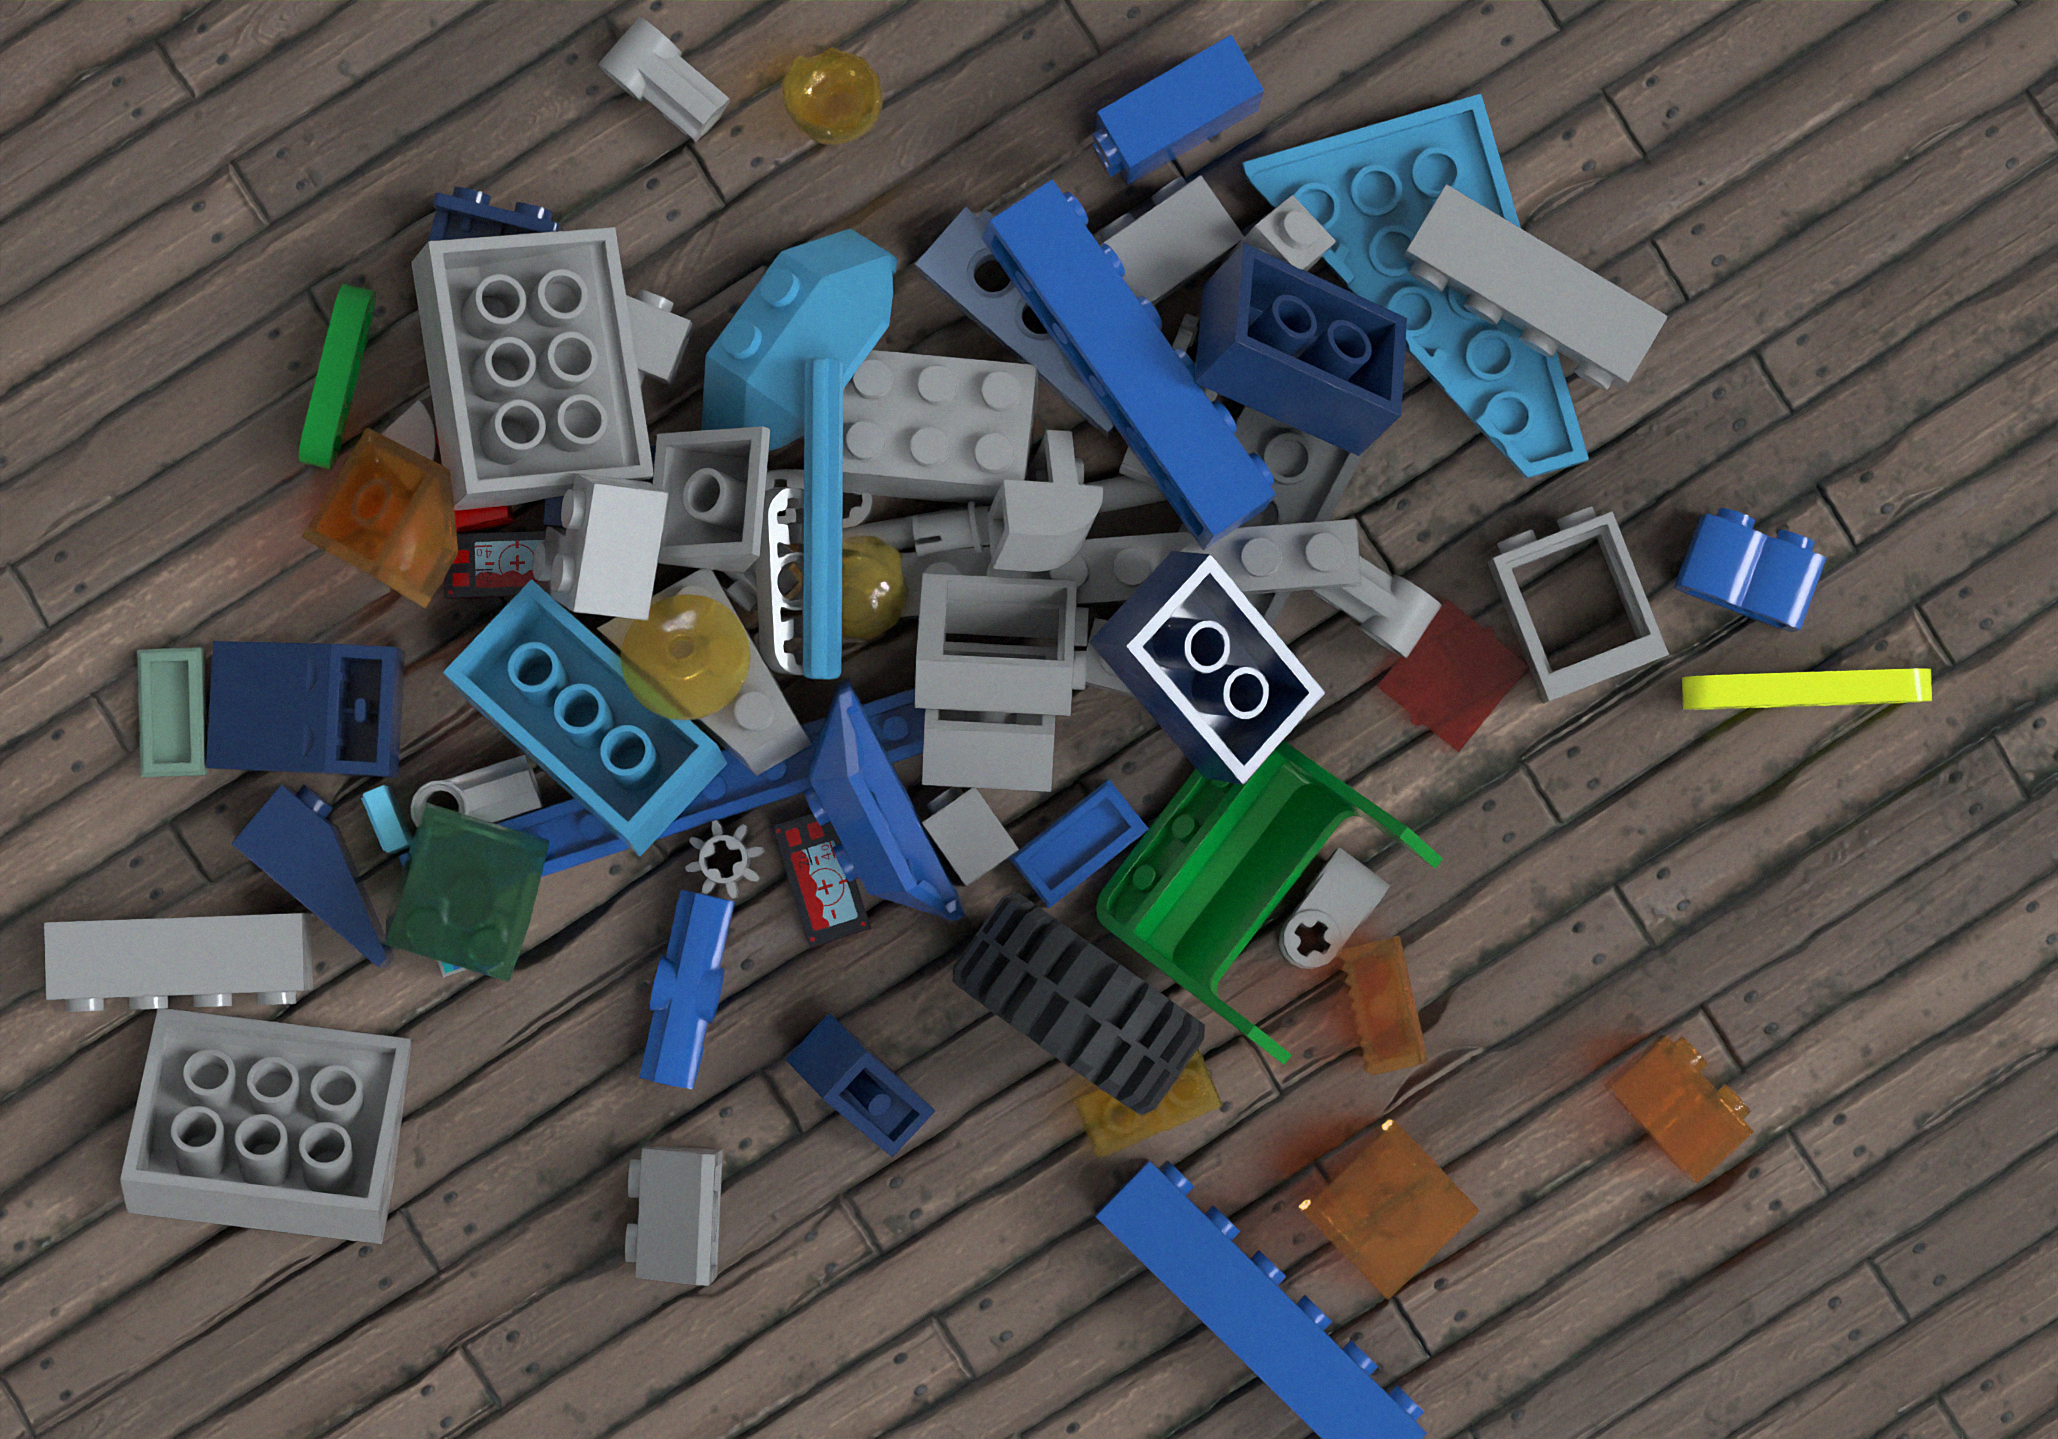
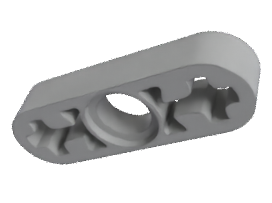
(773, 628)

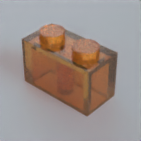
(1680, 1106)

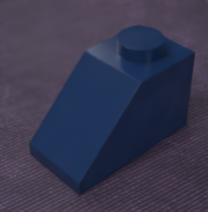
(860, 1085)

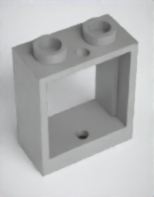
(1575, 530)
(999, 609)

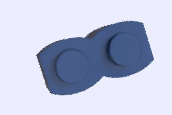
(1751, 571)

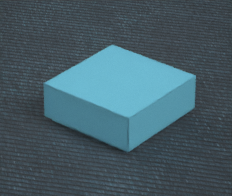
(387, 819)

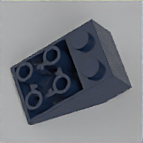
(306, 708)

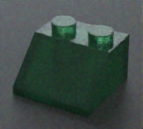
(466, 892)

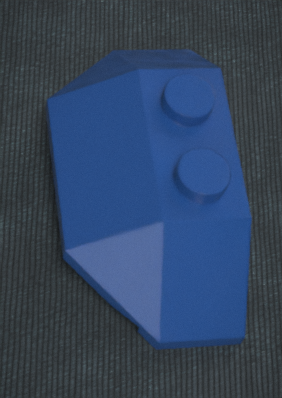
(873, 814)

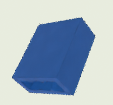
(1176, 111)

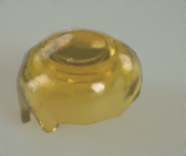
(832, 96)
(871, 587)

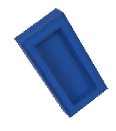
(1078, 843)

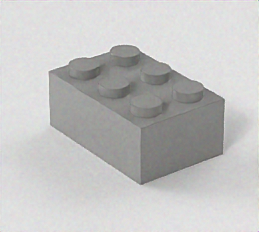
(937, 426)

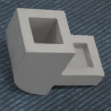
(1044, 519)

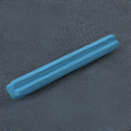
(823, 518)

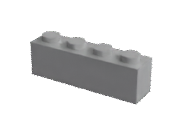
(1533, 288)
(178, 958)

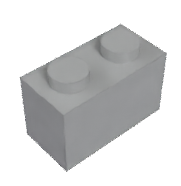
(1173, 240)

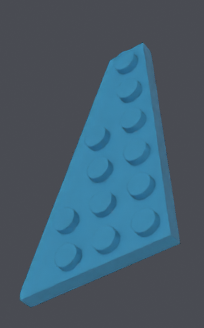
(1372, 198)

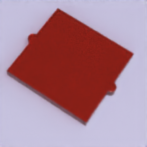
(1453, 676)

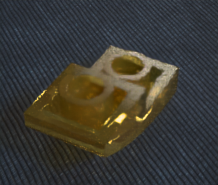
(1115, 1126)

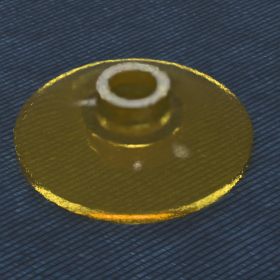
(699, 682)

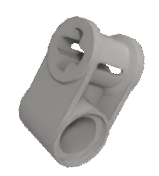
(1338, 903)

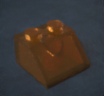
(390, 518)
(1389, 1208)

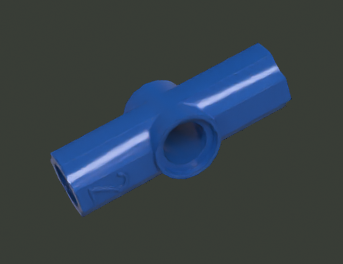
(687, 989)

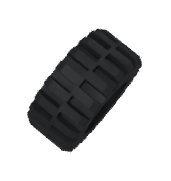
(1078, 1003)

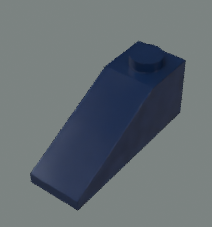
(312, 862)

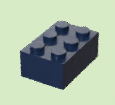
(1301, 350)
(1207, 667)

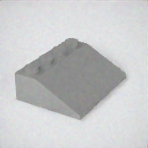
(530, 364)
(267, 1126)

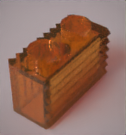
(1382, 1006)

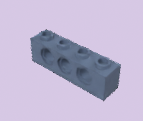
(951, 270)

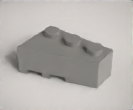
(759, 721)

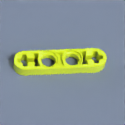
(1806, 689)

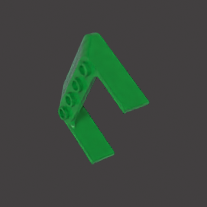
(1224, 864)

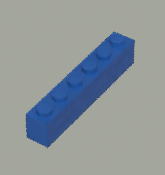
(1129, 363)
(1250, 1311)

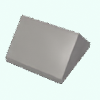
(713, 496)

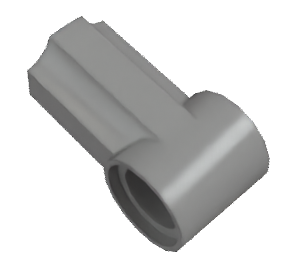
(652, 70)
(1386, 607)
(488, 792)

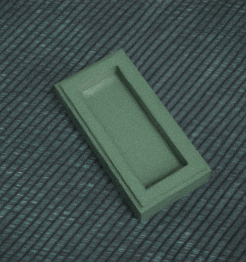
(172, 712)

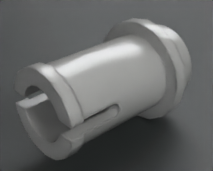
(951, 530)

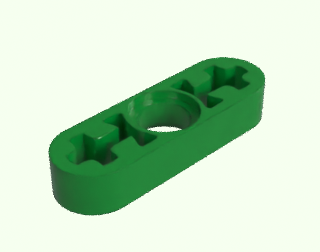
(337, 376)

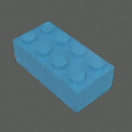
(574, 716)

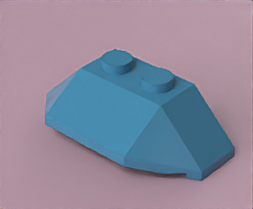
(809, 304)

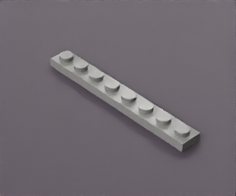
(1115, 567)

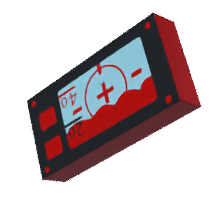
(492, 564)
(824, 896)

